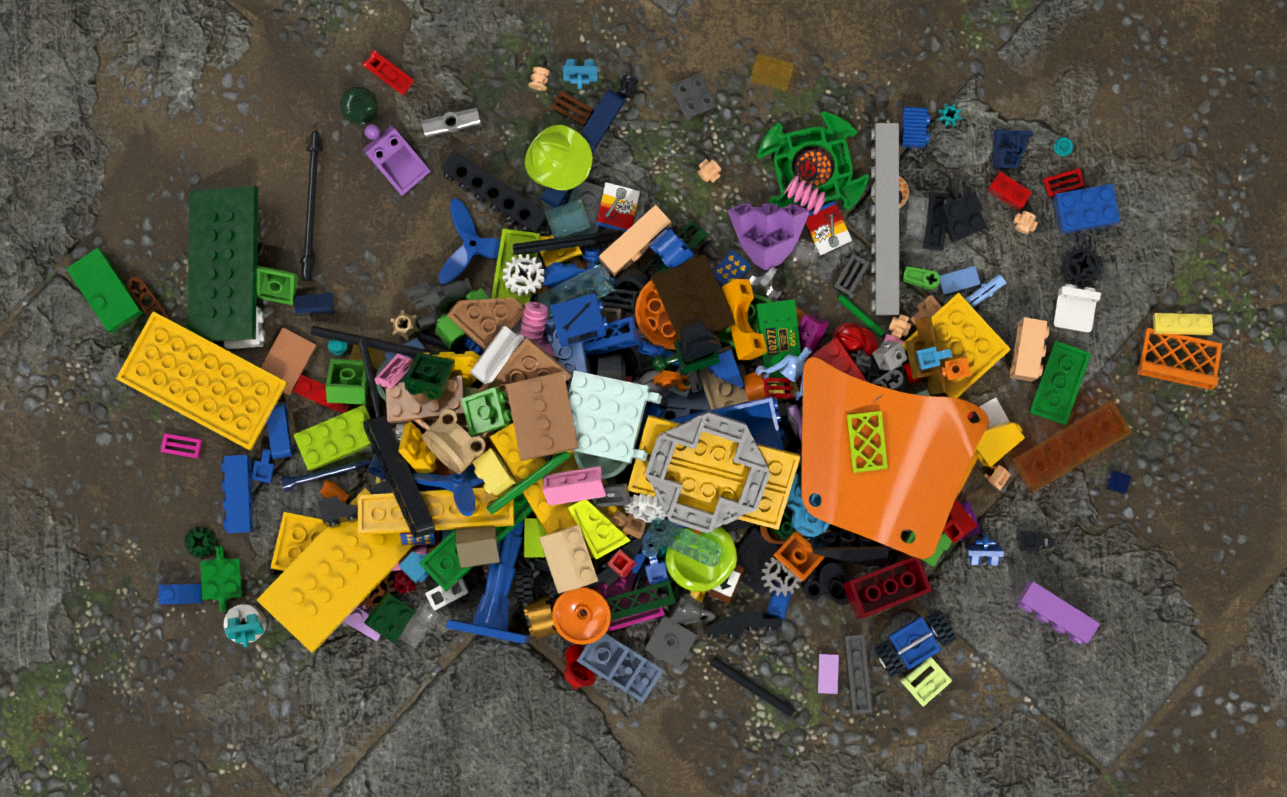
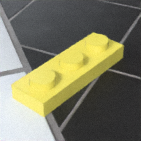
(1182, 324)

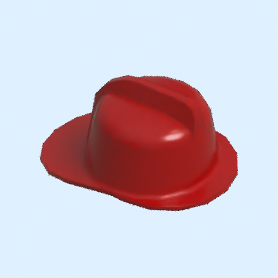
(855, 338)
(576, 673)

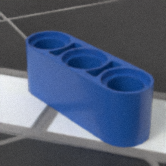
(279, 432)

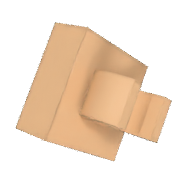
(999, 476)

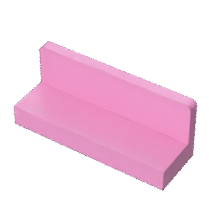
(573, 486)

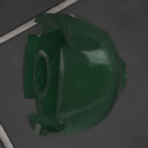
(359, 105)

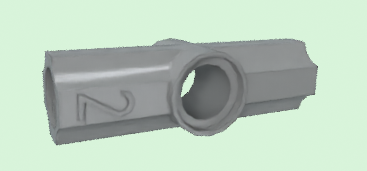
(463, 120)

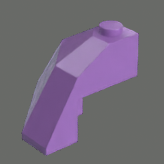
(768, 231)

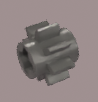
(861, 360)

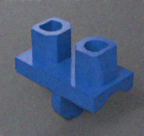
(984, 547)

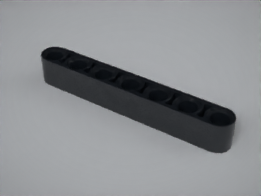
(399, 476)

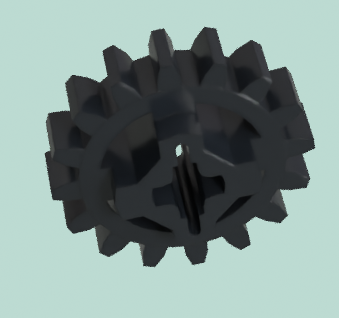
(1073, 263)

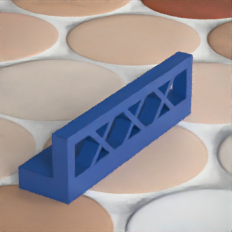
(615, 341)

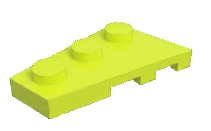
(597, 530)

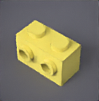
(494, 473)

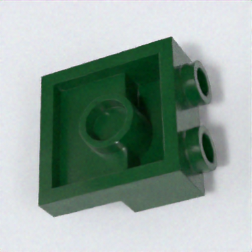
(429, 375)

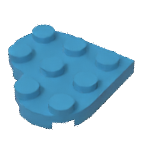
(801, 519)

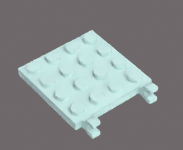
(608, 415)

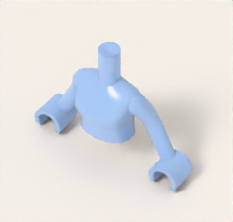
(790, 367)

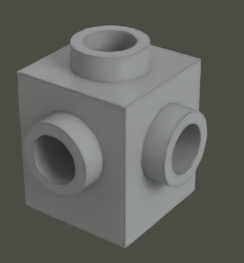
(890, 355)

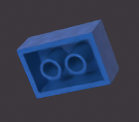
(1086, 209)

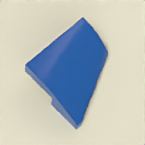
(559, 273)

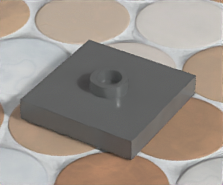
(671, 642)

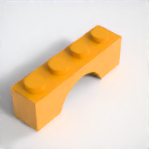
(747, 342)

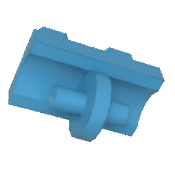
(580, 74)

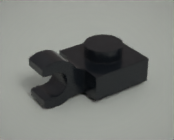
(1031, 541)

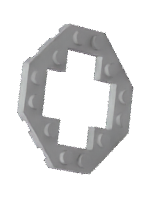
(688, 435)

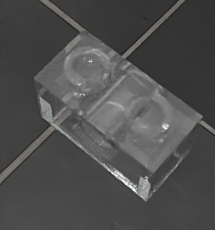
(916, 217)

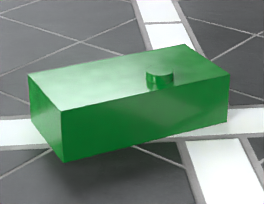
(105, 290)

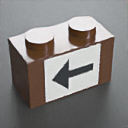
(727, 590)

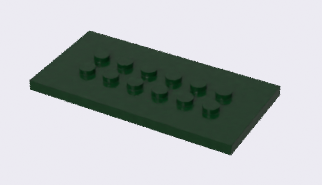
(223, 263)

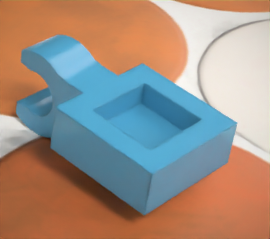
(930, 357)

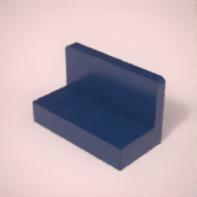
(313, 304)

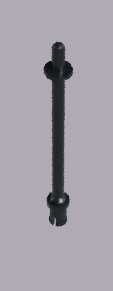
(307, 260)

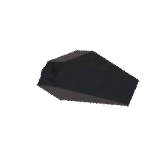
(850, 548)

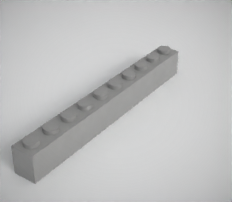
(886, 219)

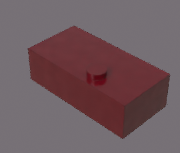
(887, 587)

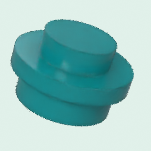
(1063, 146)
(337, 347)

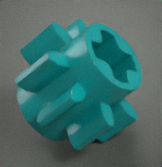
(952, 110)

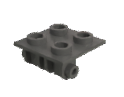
(692, 96)

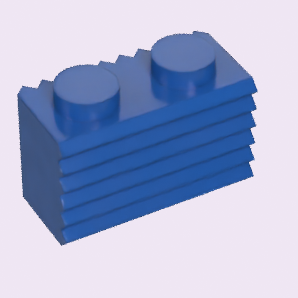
(914, 127)

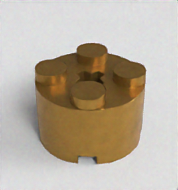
(540, 617)

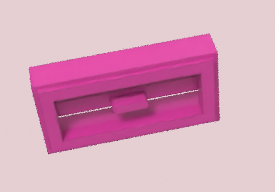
(197, 448)

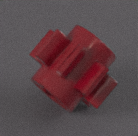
(404, 583)

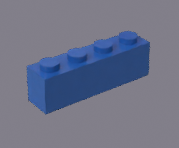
(238, 494)

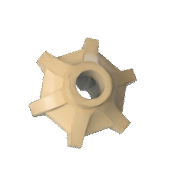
(400, 320)

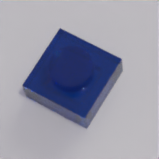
(1118, 482)

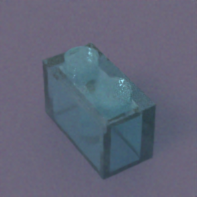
(567, 219)

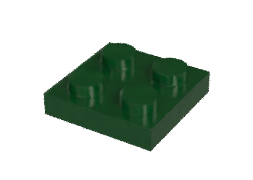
(390, 617)

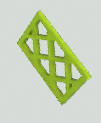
(881, 449)

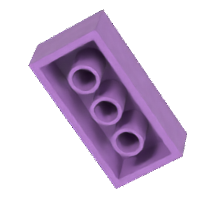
(1057, 612)

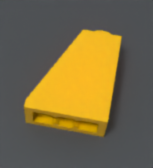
(997, 442)

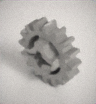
(773, 577)

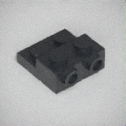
(962, 215)

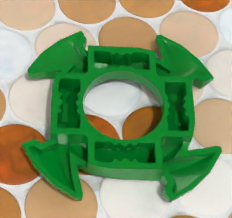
(829, 138)

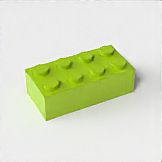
(334, 438)

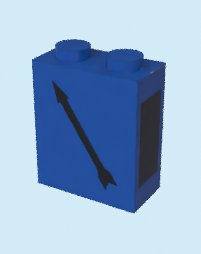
(579, 320)

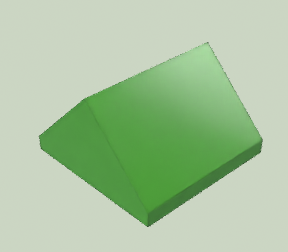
(276, 285)

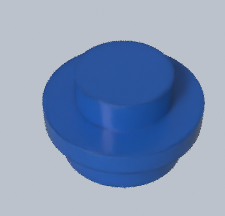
(592, 255)

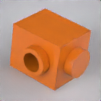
(956, 369)

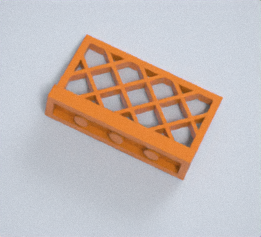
(1180, 375)

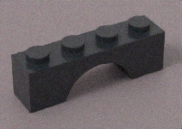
(336, 512)

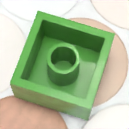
(346, 382)

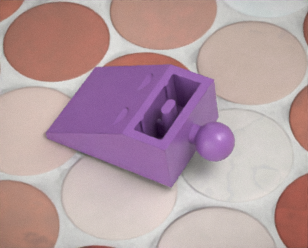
(396, 161)

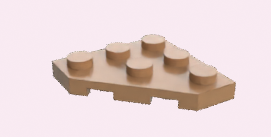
(485, 317)

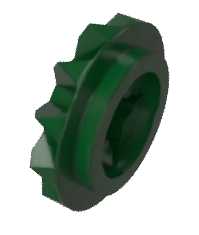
(199, 551)

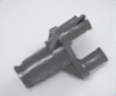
(437, 298)

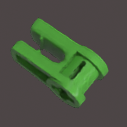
(918, 277)

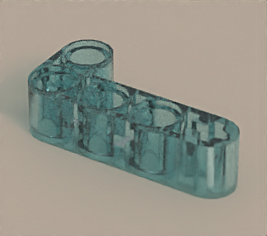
(683, 545)

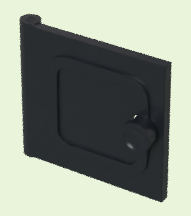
(752, 556)

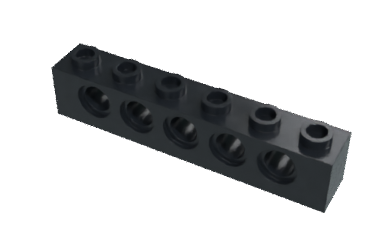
(457, 161)

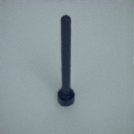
(291, 482)

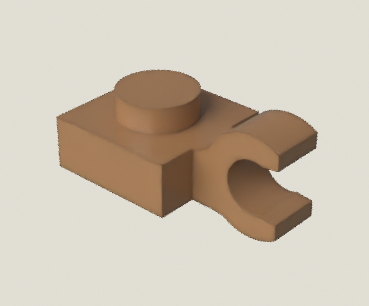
(926, 309)
(630, 525)

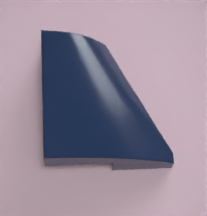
(1009, 147)

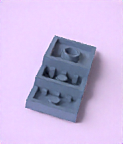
(621, 666)

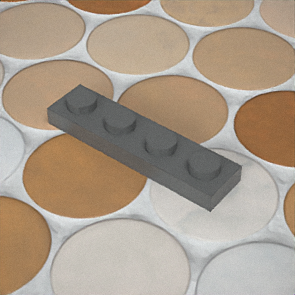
(858, 674)

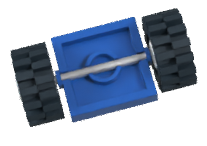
(914, 643)

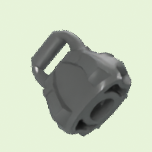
(689, 611)

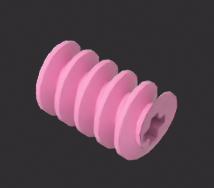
(805, 194)
(534, 321)

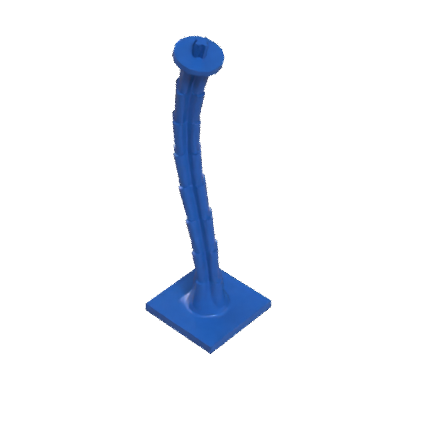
(493, 608)

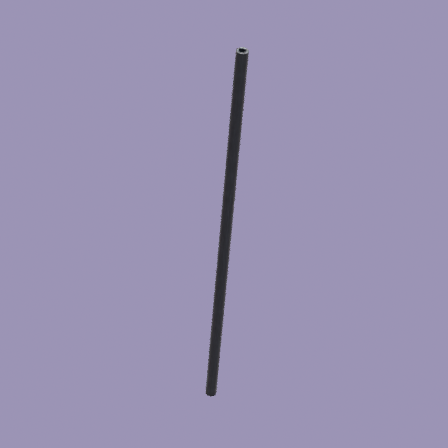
(392, 347)

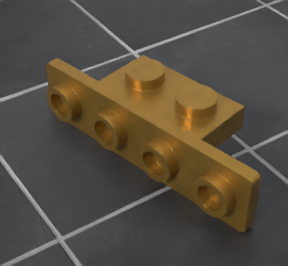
(926, 340)

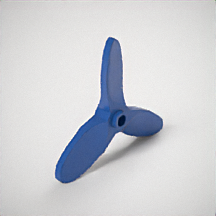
(460, 259)
(458, 484)

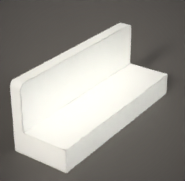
(496, 355)

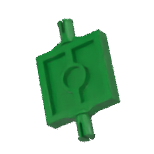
(221, 579)

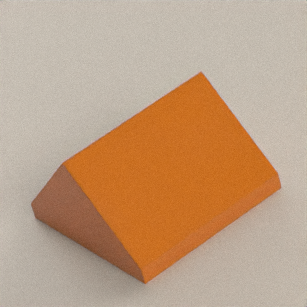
(798, 556)

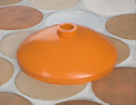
(573, 624)

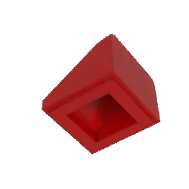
(622, 563)

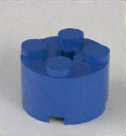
(671, 248)

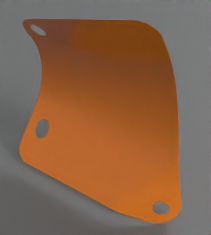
(925, 452)

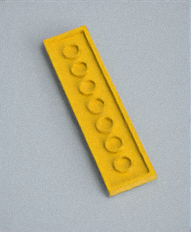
(382, 513)

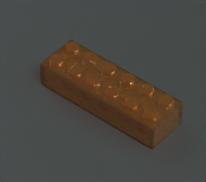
(1071, 446)

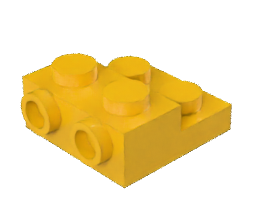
(416, 451)

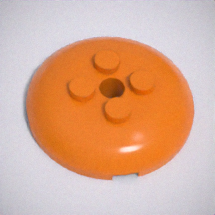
(653, 318)

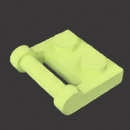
(929, 686)

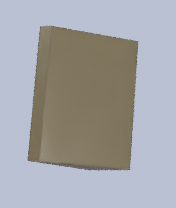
(477, 546)

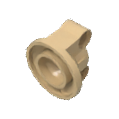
(452, 443)

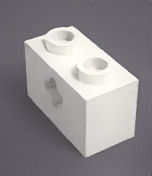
(439, 598)

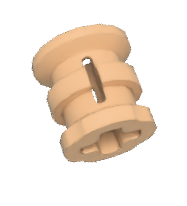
(539, 78)

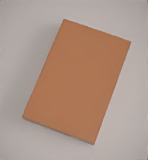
(288, 358)

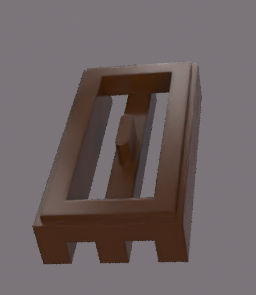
(558, 100)

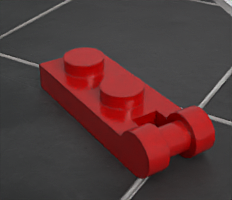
(388, 73)

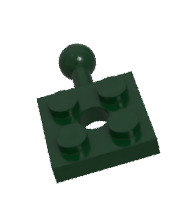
(659, 363)

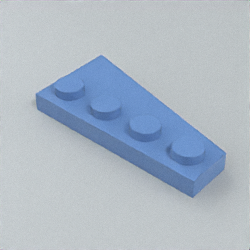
(571, 356)

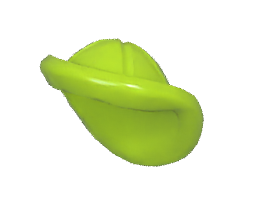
(559, 158)
(696, 575)

